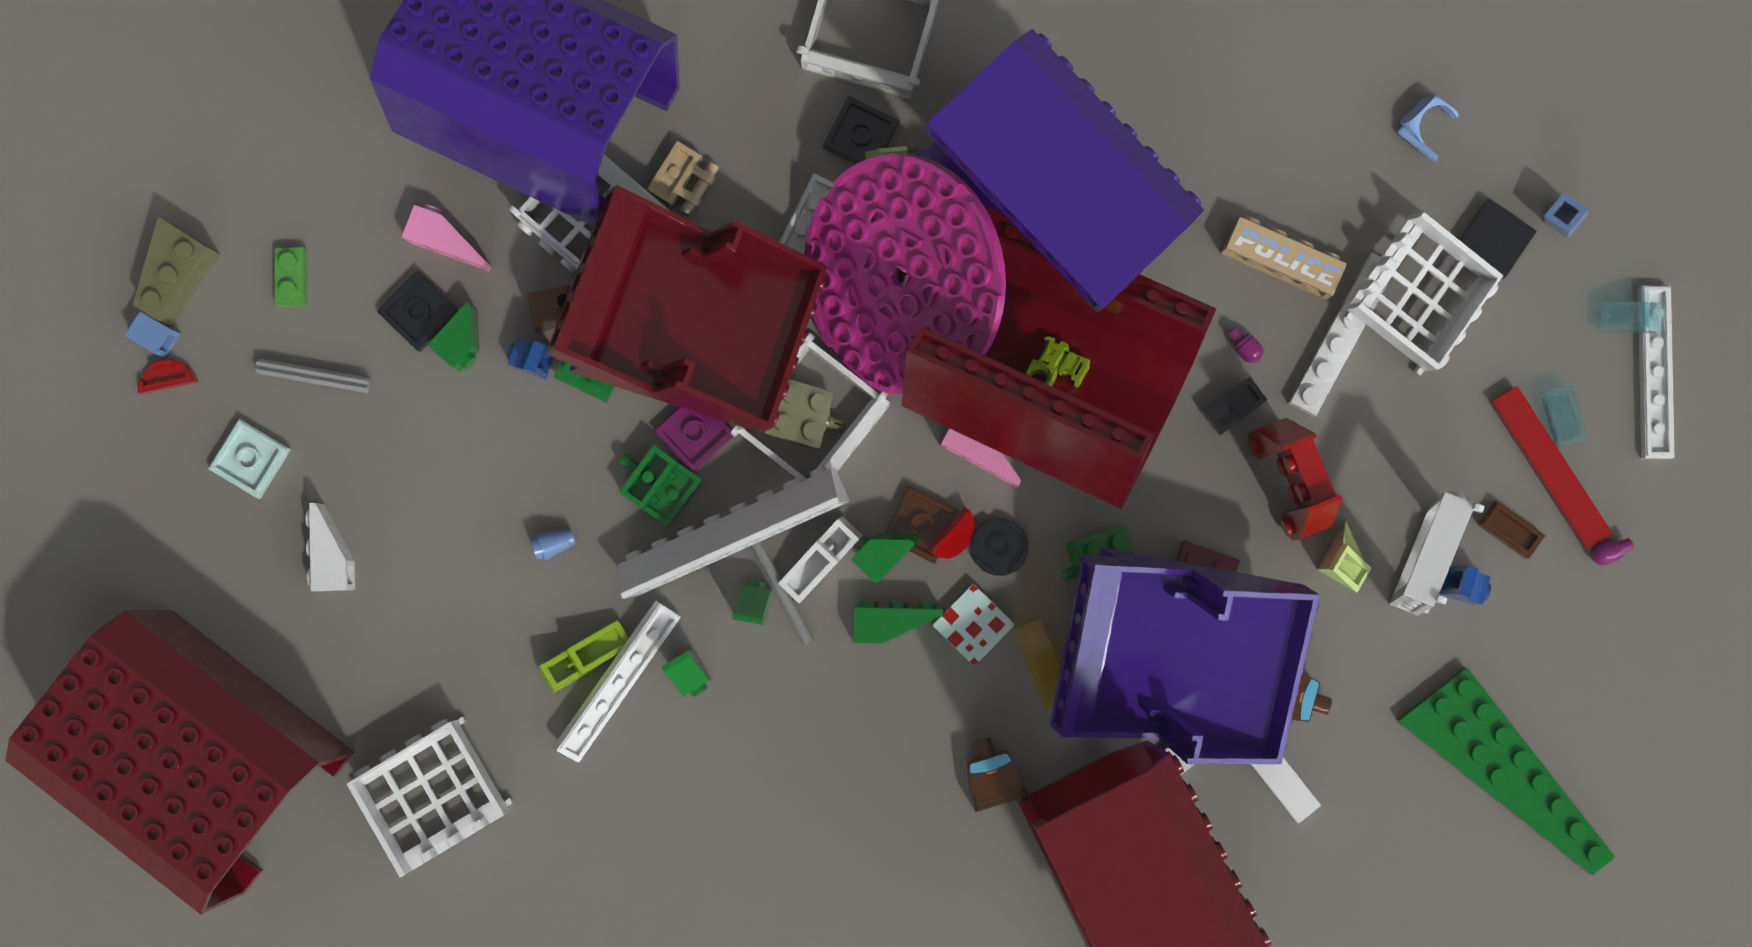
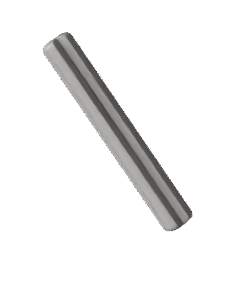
(312, 375)

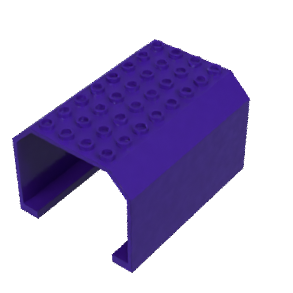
(522, 87)
(1062, 169)

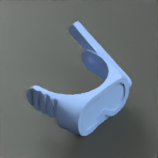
(1411, 121)

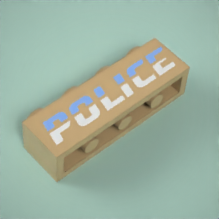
(1284, 258)

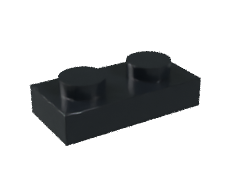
(1234, 406)

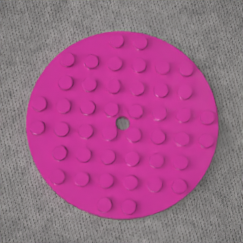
(913, 219)

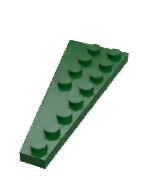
(1482, 744)

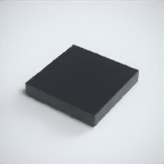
(859, 130)
(1497, 236)
(418, 311)

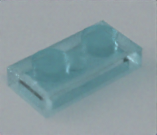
(1633, 317)
(1564, 416)

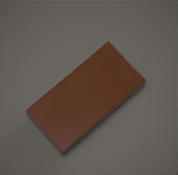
(1511, 530)

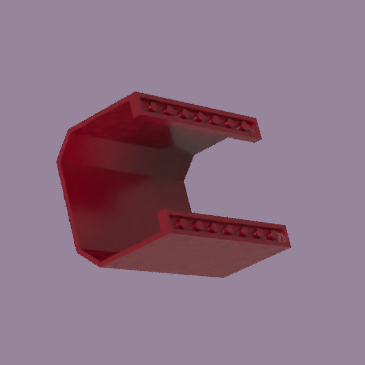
(1080, 435)
(170, 752)
(1139, 855)

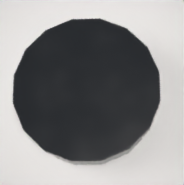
(999, 547)

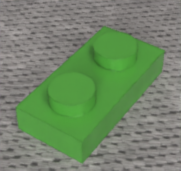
(291, 277)

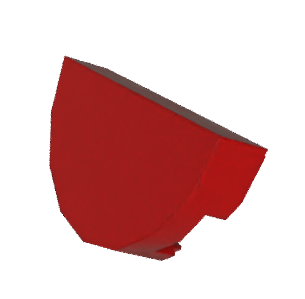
(165, 375)
(954, 537)

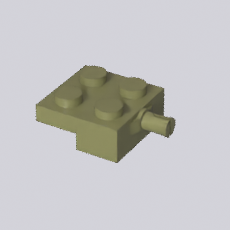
(805, 415)

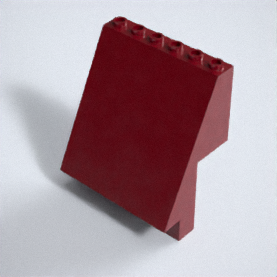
(688, 311)

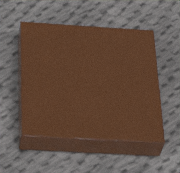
(924, 516)

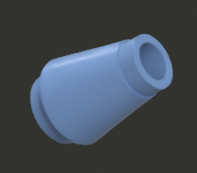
(551, 543)

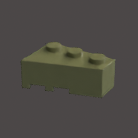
(171, 272)

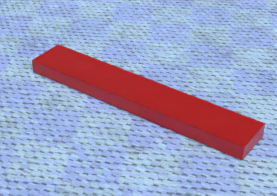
(1551, 468)

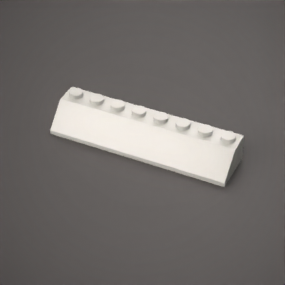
(732, 532)

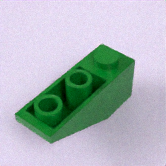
(885, 624)

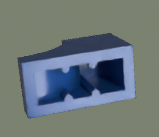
(530, 358)
(1466, 585)

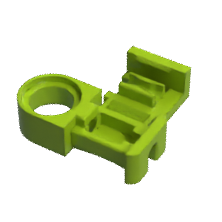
(1059, 360)

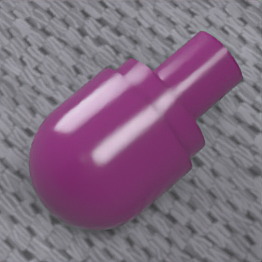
(1246, 346)
(1610, 550)

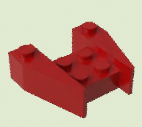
(1305, 473)

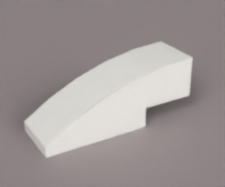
(820, 559)

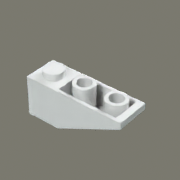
(330, 560)

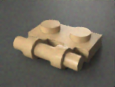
(675, 174)

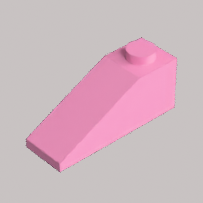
(435, 233)
(981, 456)

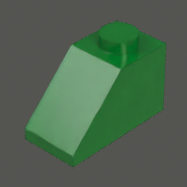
(459, 339)
(882, 552)
(752, 603)
(687, 673)

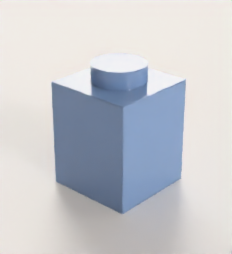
(1565, 215)
(152, 334)

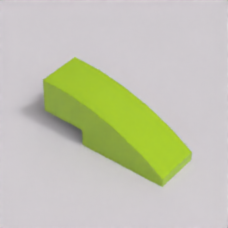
(583, 657)

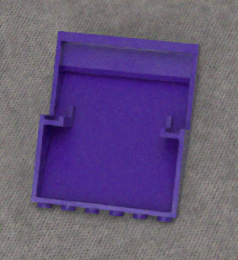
(1183, 657)

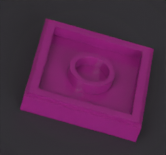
(693, 436)

